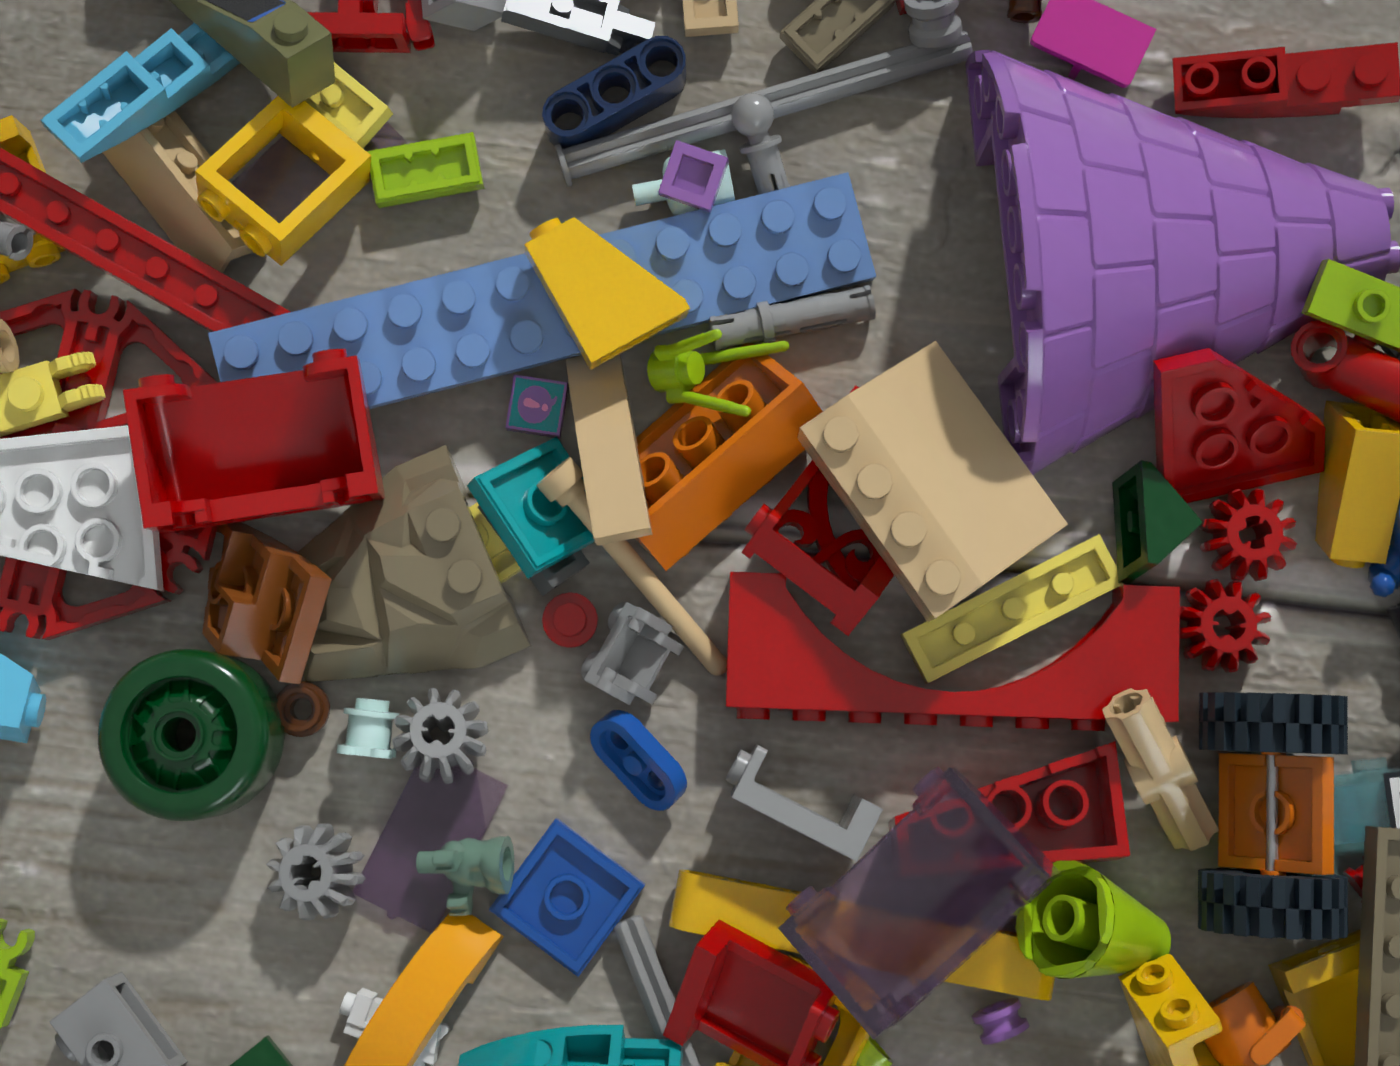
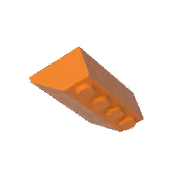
(710, 462)

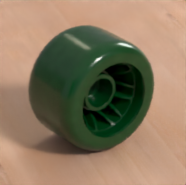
(234, 743)

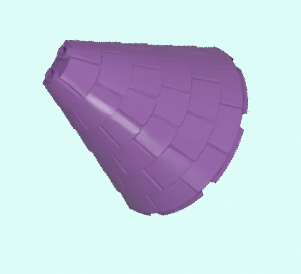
(1144, 245)

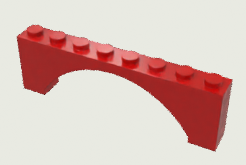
(788, 664)

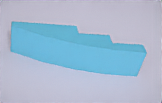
(138, 91)

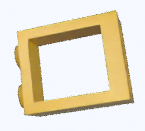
(318, 140)

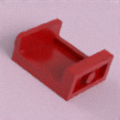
(752, 1000)

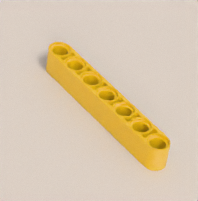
(761, 910)

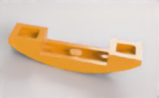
(425, 992)

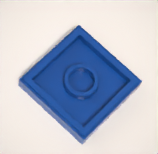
(567, 897)

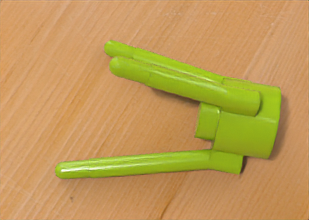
(678, 369)

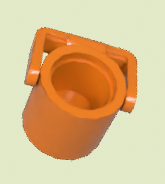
(1250, 1029)

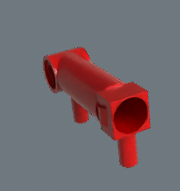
(1354, 370)

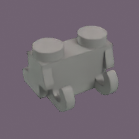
(630, 654)

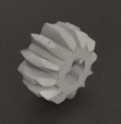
(435, 754)
(295, 876)

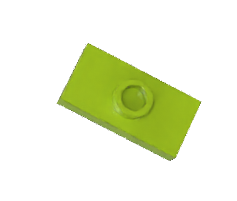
(426, 170)
(1355, 303)

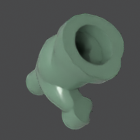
(470, 865)

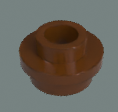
(320, 709)

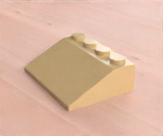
(930, 480)

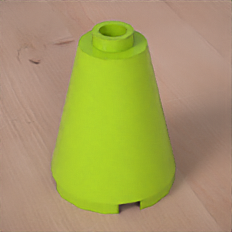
(1088, 927)

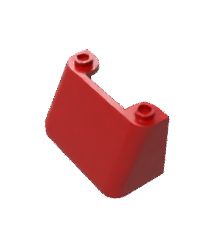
(253, 445)

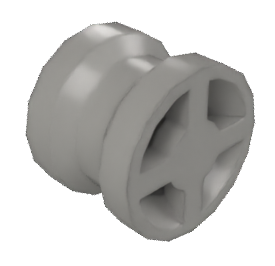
(933, 22)

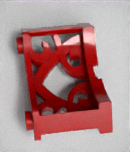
(851, 584)

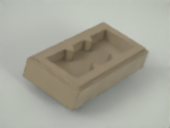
(830, 28)

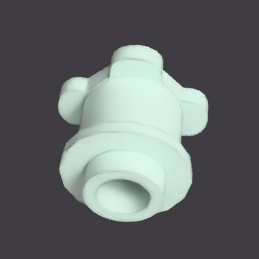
(369, 729)

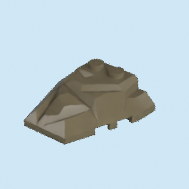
(410, 582)

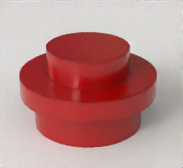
(570, 620)

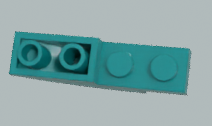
(575, 1047)

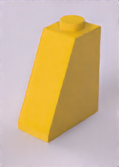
(599, 290)
(1358, 485)

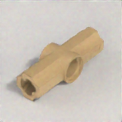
(1160, 769)

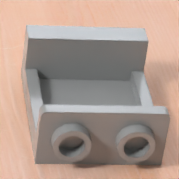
(846, 837)

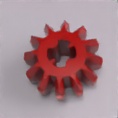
(1254, 555)
(1243, 628)

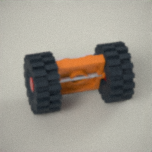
(1274, 816)

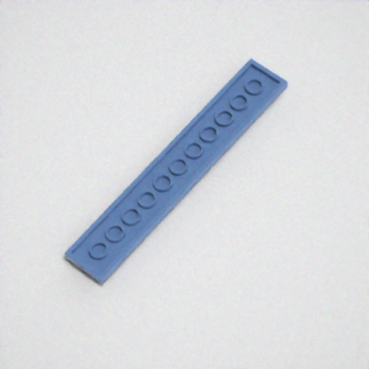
(503, 322)

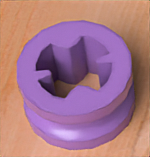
(1000, 1021)

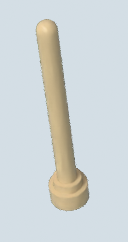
(568, 488)

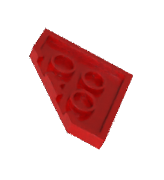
(1228, 428)

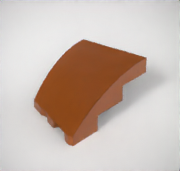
(264, 602)

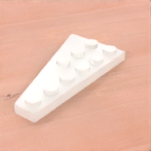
(77, 506)

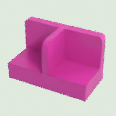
(1093, 39)

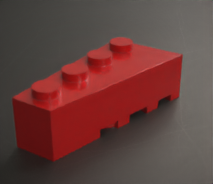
(1066, 807)

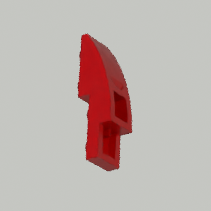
(1285, 85)

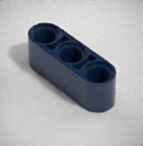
(624, 71)

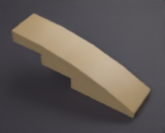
(608, 451)

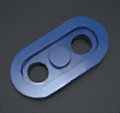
(638, 760)

